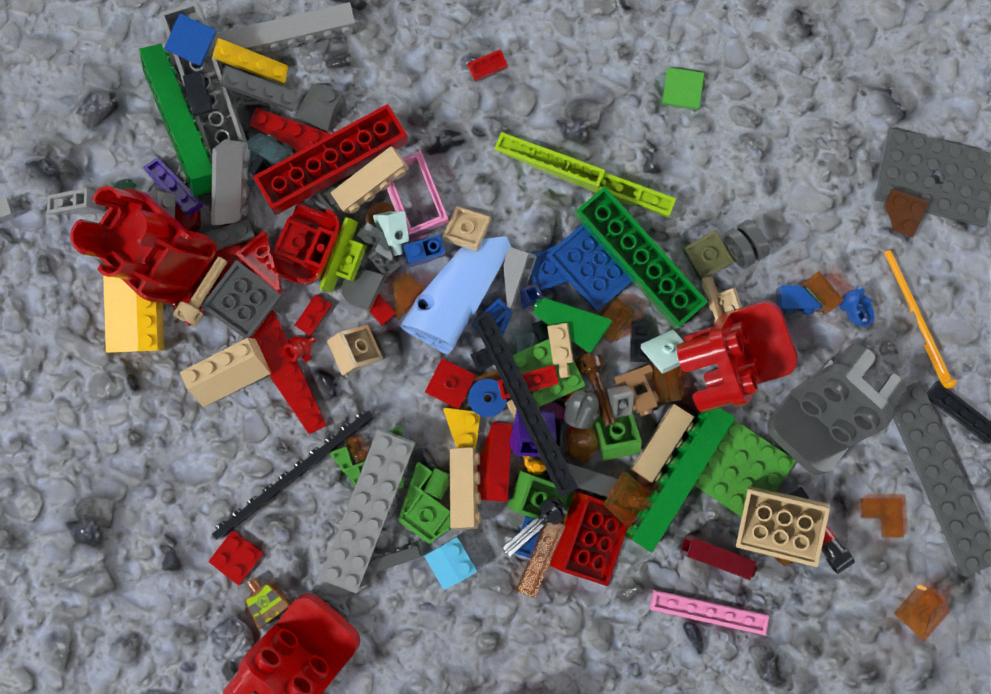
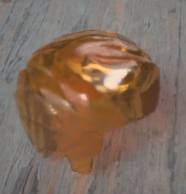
(582, 443)

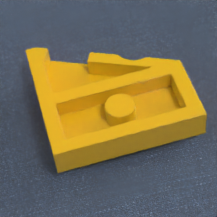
(463, 427)

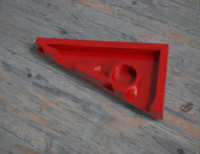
(260, 260)

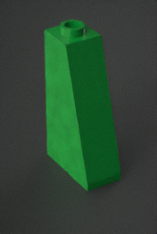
(584, 327)

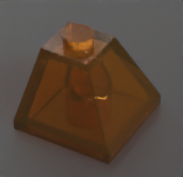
(922, 611)

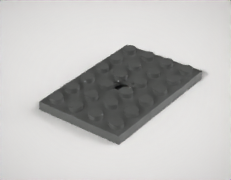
(909, 169)

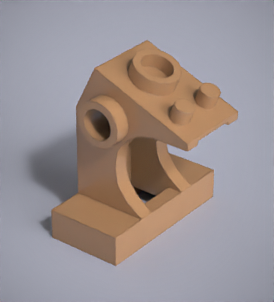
(643, 403)

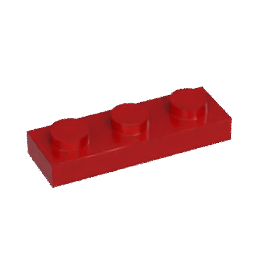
(535, 379)

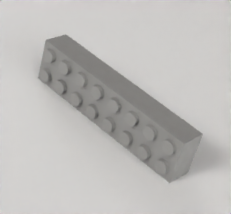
(223, 120)
(367, 510)

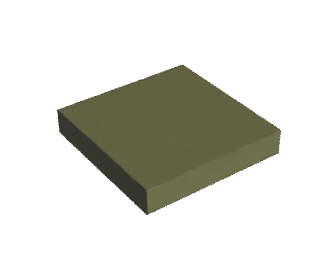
(708, 255)

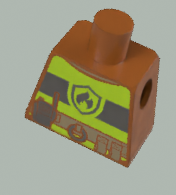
(265, 602)

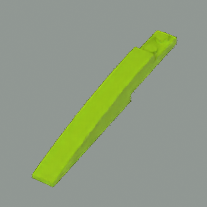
(584, 174)

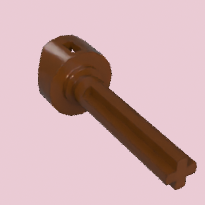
(592, 368)

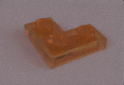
(890, 513)

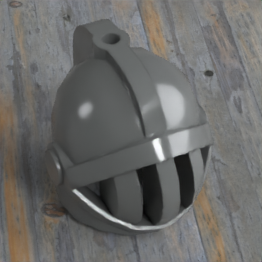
(582, 409)

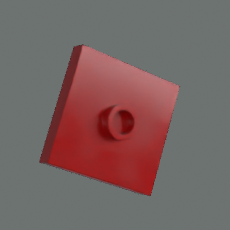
(450, 383)

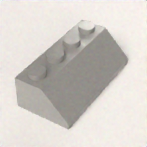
(229, 182)

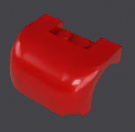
(306, 245)

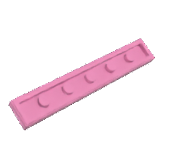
(709, 612)

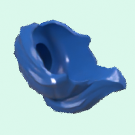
(858, 307)

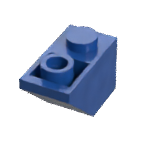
(424, 250)
(795, 298)

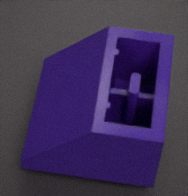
(520, 439)

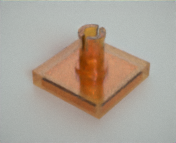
(626, 499)

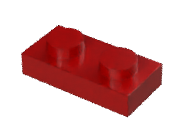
(313, 315)

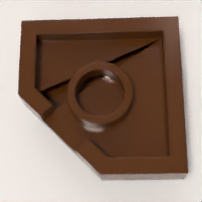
(904, 212)

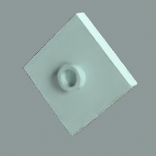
(663, 351)

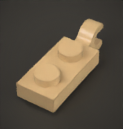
(561, 347)

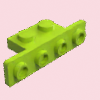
(344, 258)

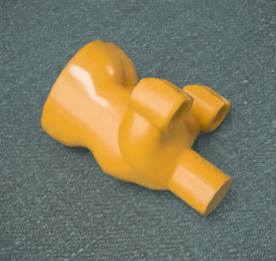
(534, 465)

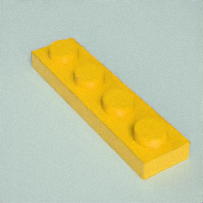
(250, 61)

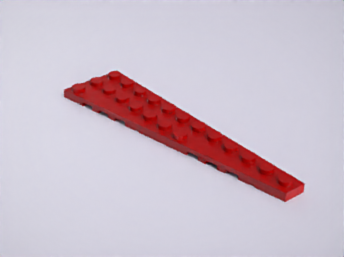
(271, 340)

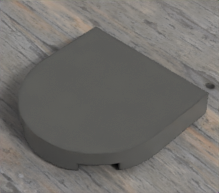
(364, 289)

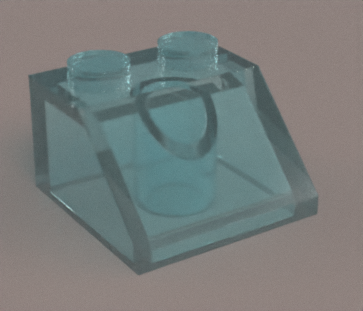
(268, 148)

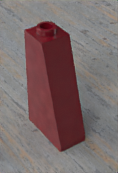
(718, 557)

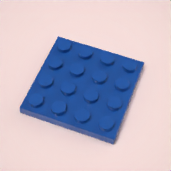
(588, 268)

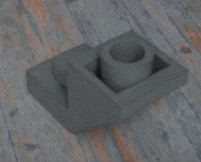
(380, 251)

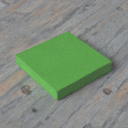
(682, 88)

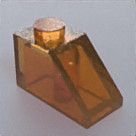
(405, 293)

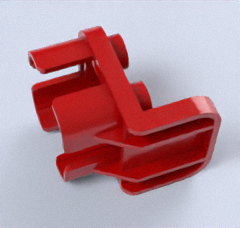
(143, 245)
(749, 350)
(298, 652)

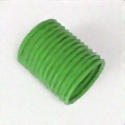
(438, 483)

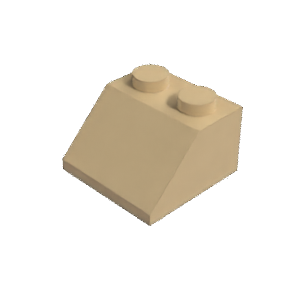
(354, 349)

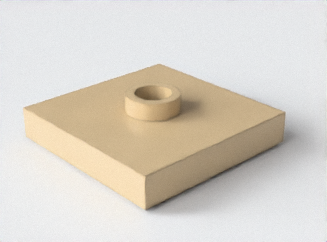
(466, 228)

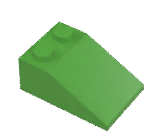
(618, 439)
(531, 492)

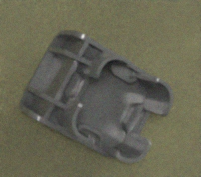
(834, 411)

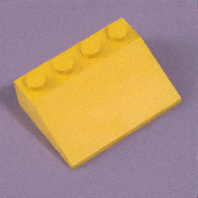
(130, 320)

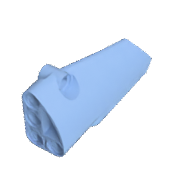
(455, 295)

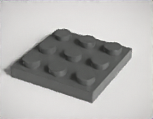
(242, 300)

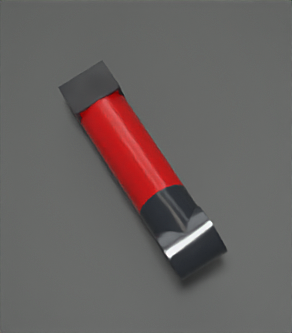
(836, 555)

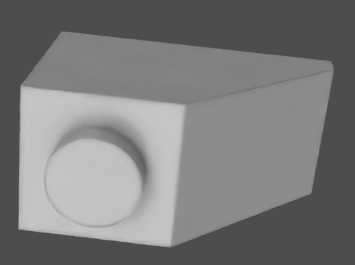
(620, 400)

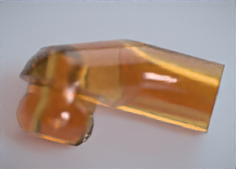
(355, 451)

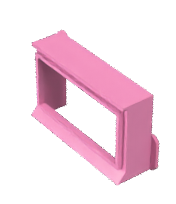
(420, 231)

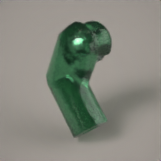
(124, 184)

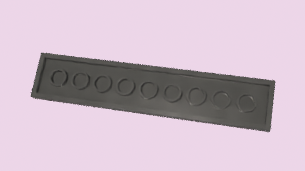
(943, 480)

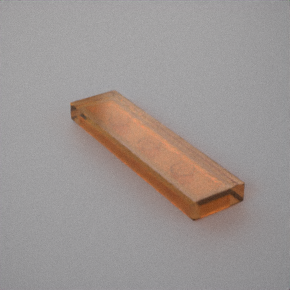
(540, 559)

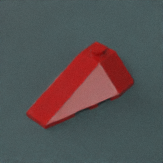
(495, 463)

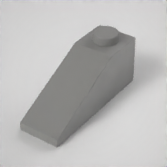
(73, 202)
(517, 272)

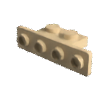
(720, 302)

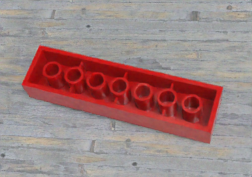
(330, 159)

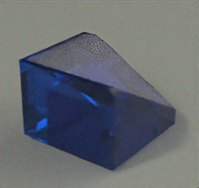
(530, 295)

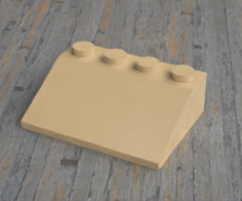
(783, 526)

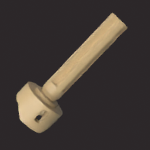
(189, 311)

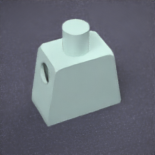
(394, 228)

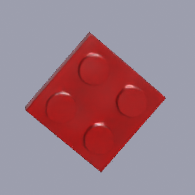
(236, 557)

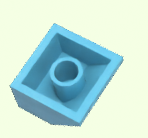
(451, 563)

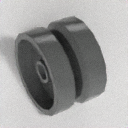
(746, 244)

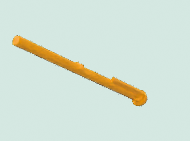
(930, 347)

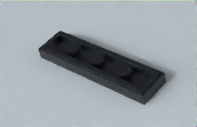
(960, 411)

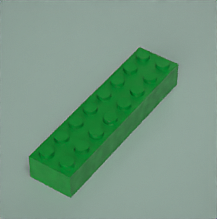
(177, 118)
(640, 258)
(679, 478)

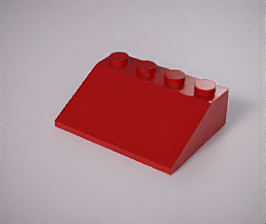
(589, 540)

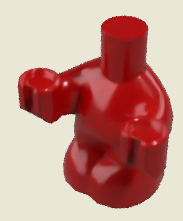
(299, 346)

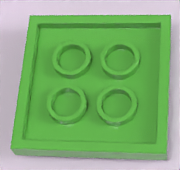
(540, 357)

